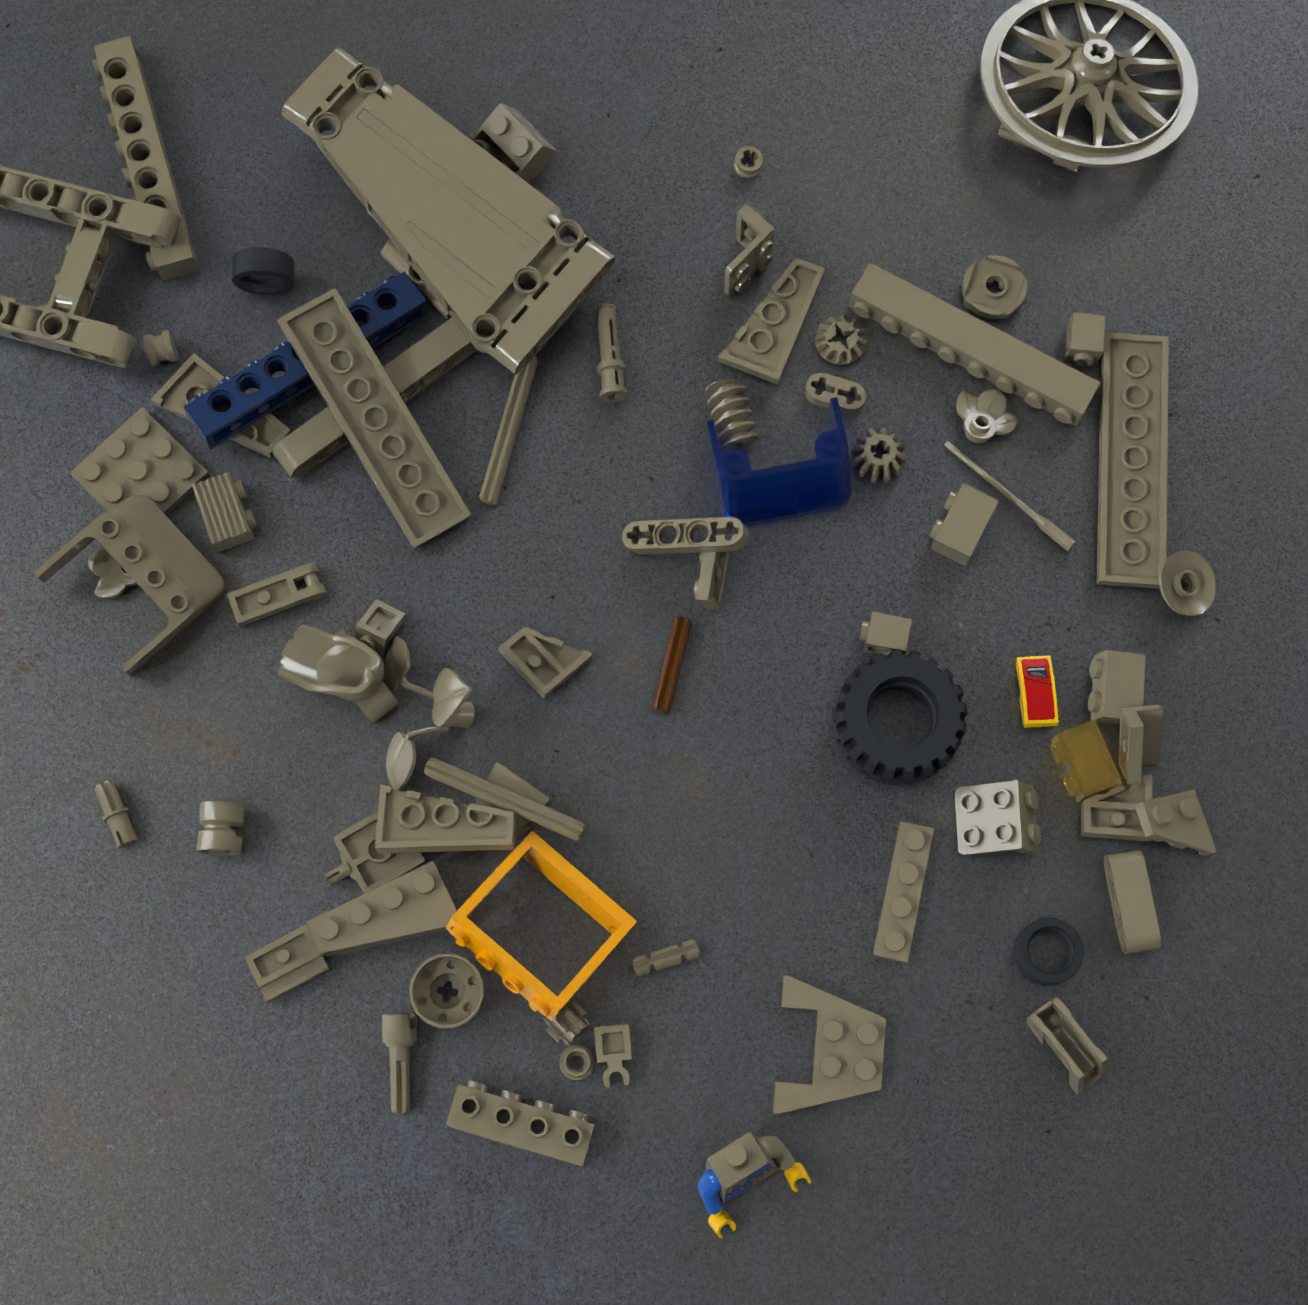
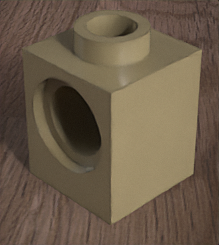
(1085, 339)
(885, 633)

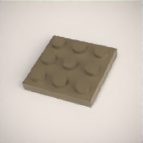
(140, 461)

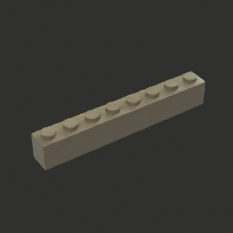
(973, 344)

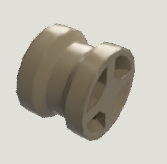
(160, 348)

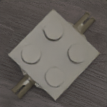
(364, 863)

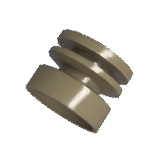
(435, 974)

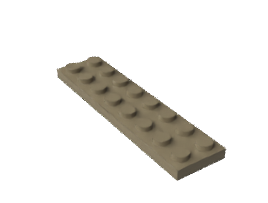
(374, 418)
(1133, 460)

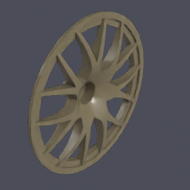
(1091, 77)

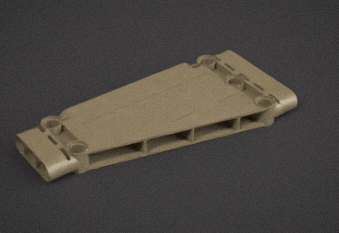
(451, 210)

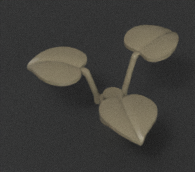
(448, 710)

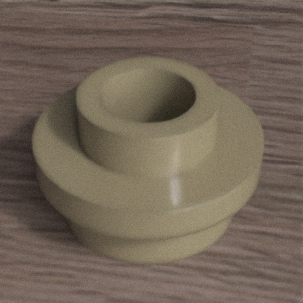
(568, 1054)

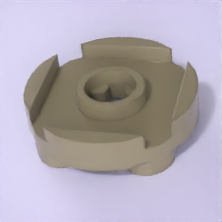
(988, 304)

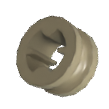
(745, 171)

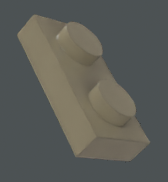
(710, 585)

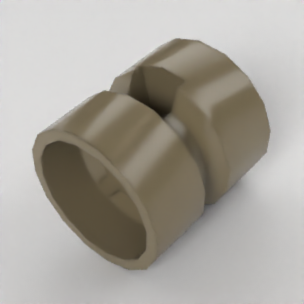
(220, 828)

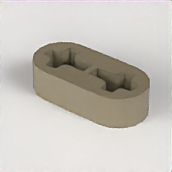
(839, 388)

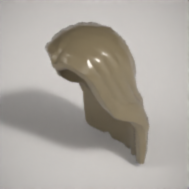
(331, 664)

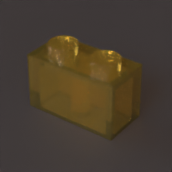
(1085, 761)

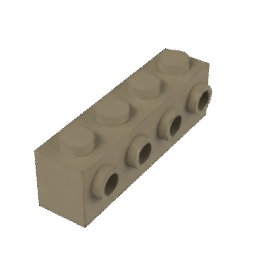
(520, 1124)

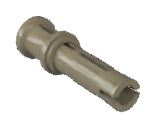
(611, 367)

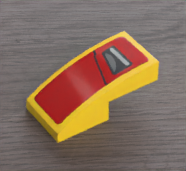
(1037, 691)

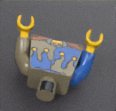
(742, 1168)

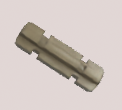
(665, 957)

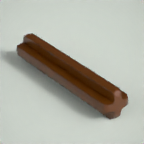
(671, 665)

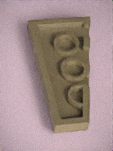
(772, 330)
(431, 824)

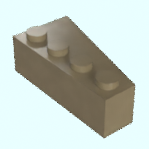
(393, 912)

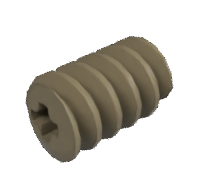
(729, 415)

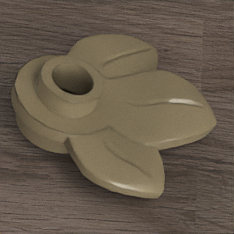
(985, 411)
(112, 576)

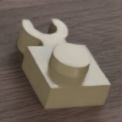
(613, 1047)

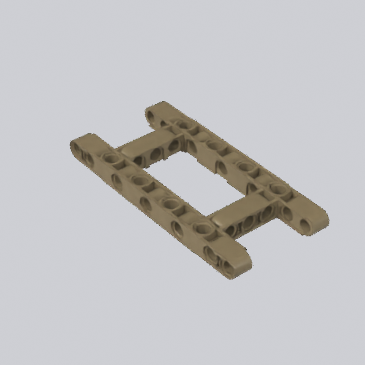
(82, 265)

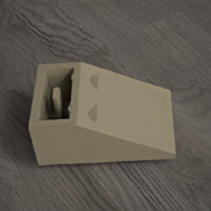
(514, 142)

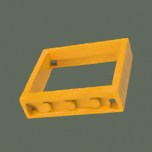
(571, 883)

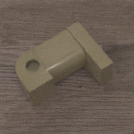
(1057, 1027)

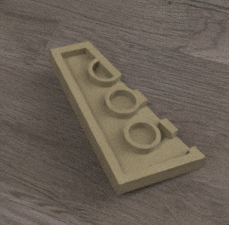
(199, 377)

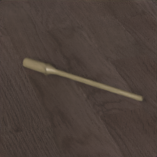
(1044, 524)

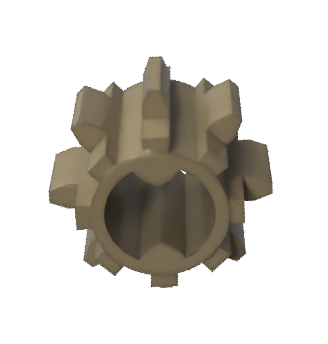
(568, 1023)

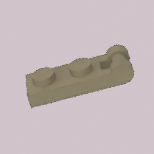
(276, 594)

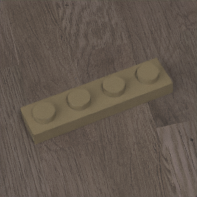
(903, 892)

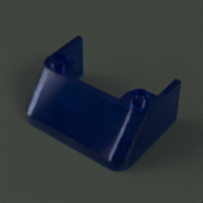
(785, 489)

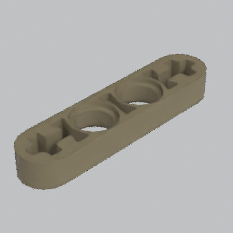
(684, 539)

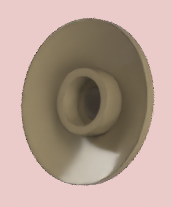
(1197, 583)

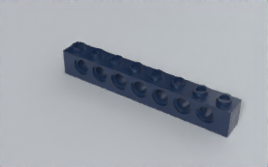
(274, 392)

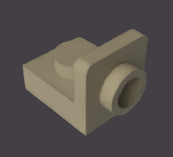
(379, 626)

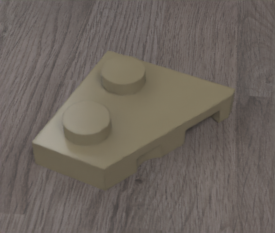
(542, 660)
(1114, 812)
(1177, 821)

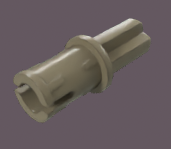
(115, 814)

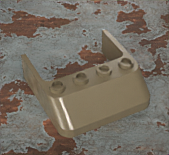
(156, 559)

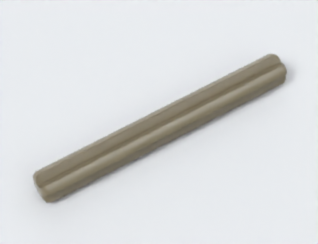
(507, 434)
(504, 798)

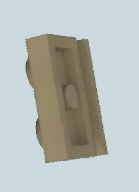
(286, 963)

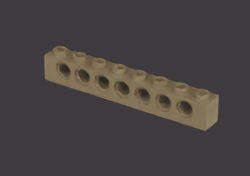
(118, 59)

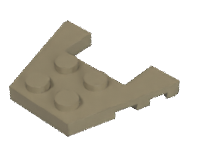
(845, 1049)

